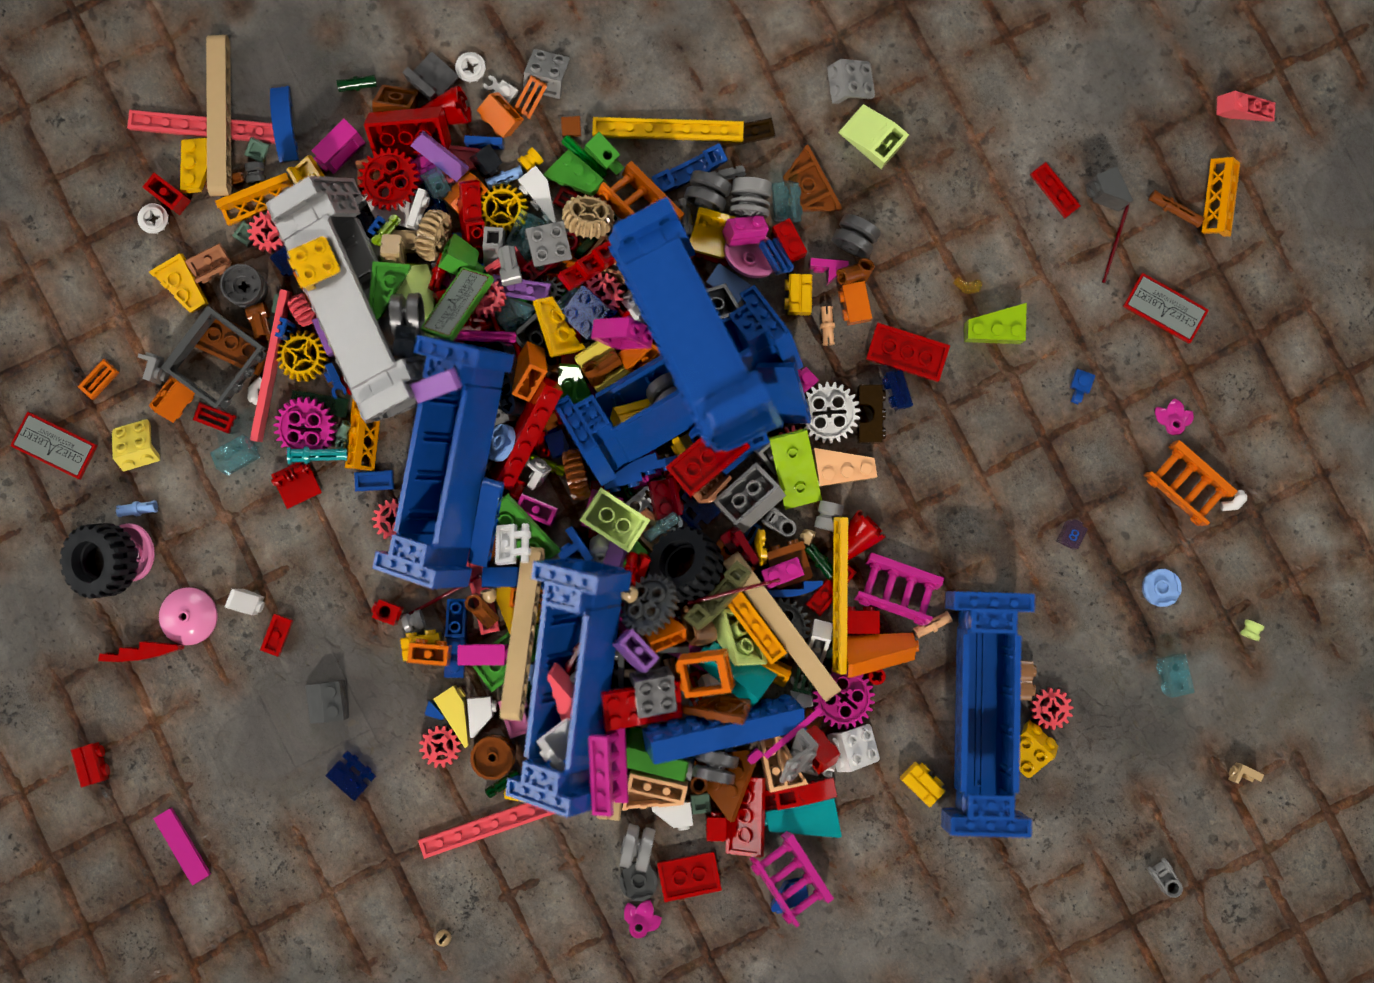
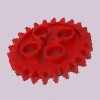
(396, 196)

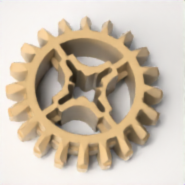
(588, 216)
(433, 234)

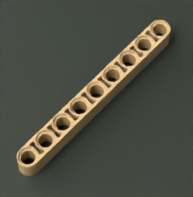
(218, 115)
(787, 633)
(521, 640)

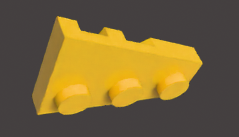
(193, 165)
(180, 281)
(556, 332)

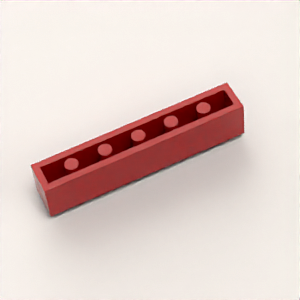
(527, 432)

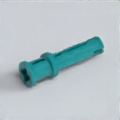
(306, 455)

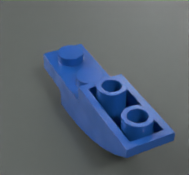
(631, 473)
(455, 635)

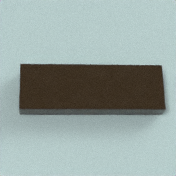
(754, 132)

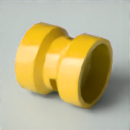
(530, 160)

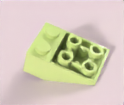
(874, 135)

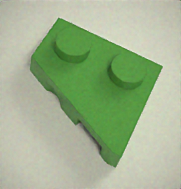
(573, 382)

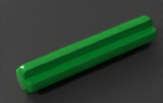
(573, 146)

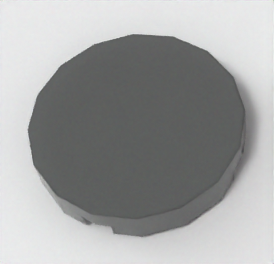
(638, 884)

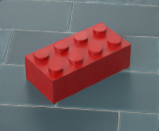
(401, 128)

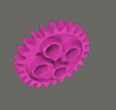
(305, 410)
(832, 711)

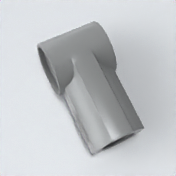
(510, 270)

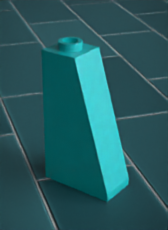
(749, 680)
(809, 819)

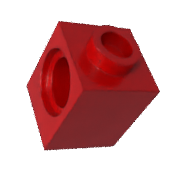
(395, 612)
(716, 827)

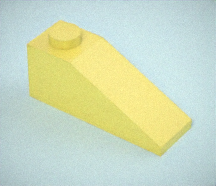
(455, 711)

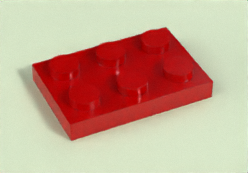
(689, 876)

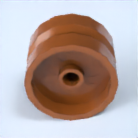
(484, 765)

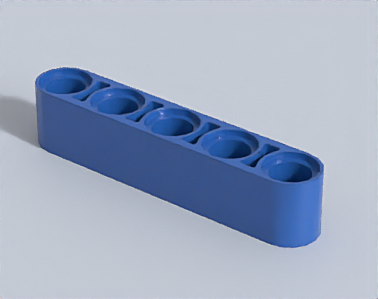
(486, 522)

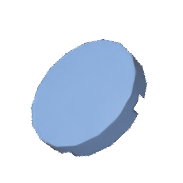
(502, 442)
(1161, 587)

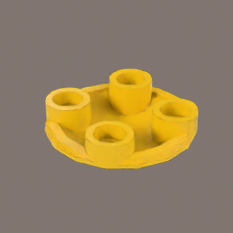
(759, 542)

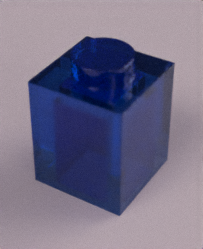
(556, 442)

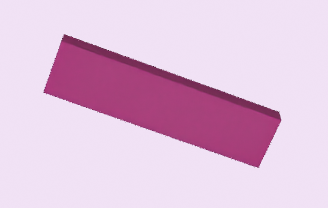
(182, 846)

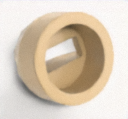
(807, 536)
(489, 595)
(630, 596)
(439, 935)

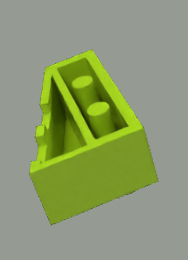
(1002, 326)

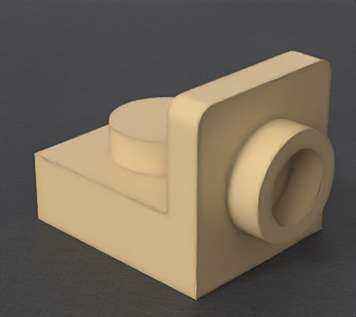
(1241, 771)

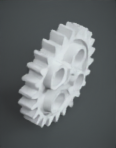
(830, 430)

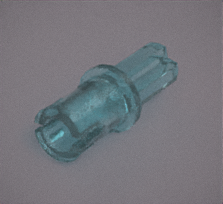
(661, 527)

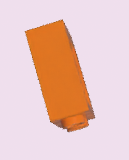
(724, 667)

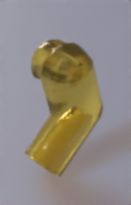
(968, 287)

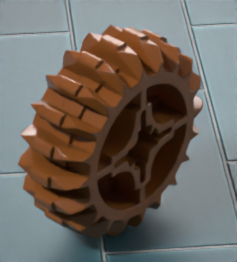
(576, 474)

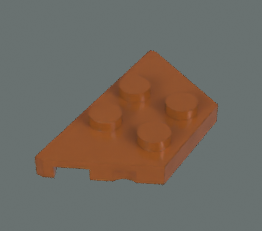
(815, 188)
(721, 708)
(730, 796)

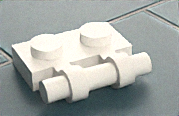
(506, 544)

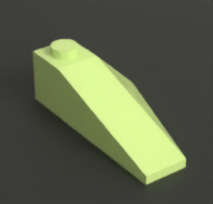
(417, 282)

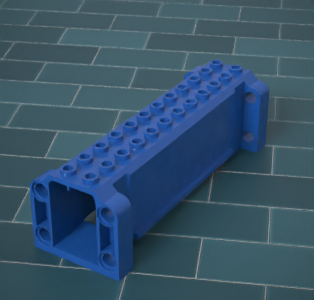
(688, 332)
(758, 338)
(446, 467)
(577, 606)
(987, 715)

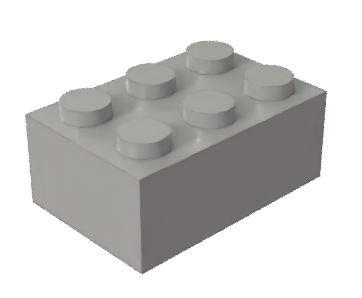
(749, 498)

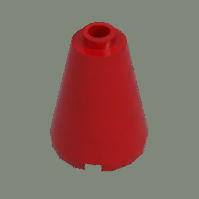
(453, 105)
(862, 534)

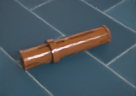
(1177, 209)

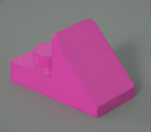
(831, 266)

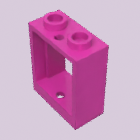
(337, 147)
(623, 333)
(483, 654)

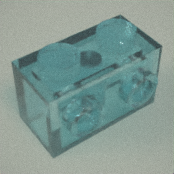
(235, 455)
(1175, 675)

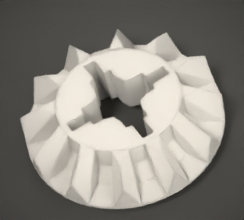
(475, 60)
(145, 215)

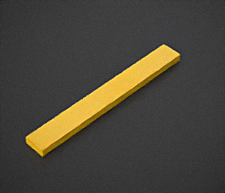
(668, 129)
(840, 594)

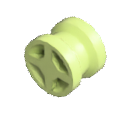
(1252, 630)

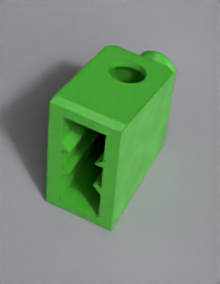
(600, 146)
(459, 254)

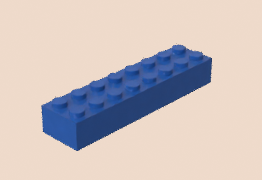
(698, 736)

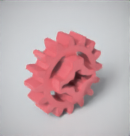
(259, 228)
(605, 286)
(491, 302)
(393, 507)
(1052, 716)
(434, 741)

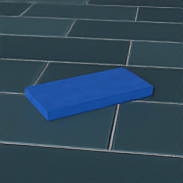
(785, 390)

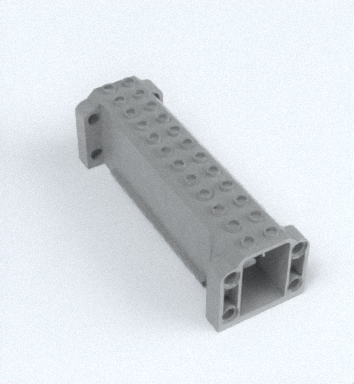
(341, 302)

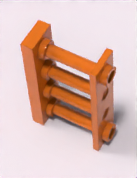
(644, 187)
(1208, 476)

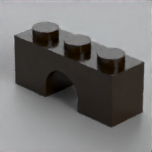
(872, 397)

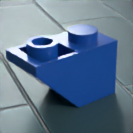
(794, 900)

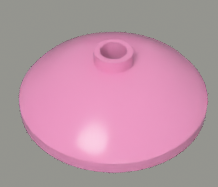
(748, 260)
(144, 547)
(200, 616)

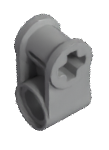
(777, 522)
(1163, 876)

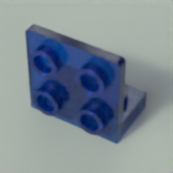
(585, 308)

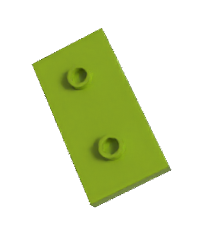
(795, 468)

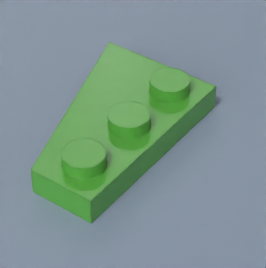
(575, 173)

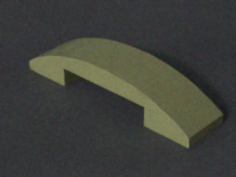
(708, 610)

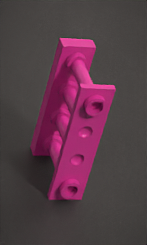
(912, 576)
(608, 771)
(810, 877)

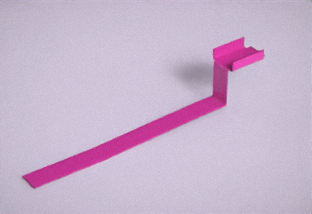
(756, 754)

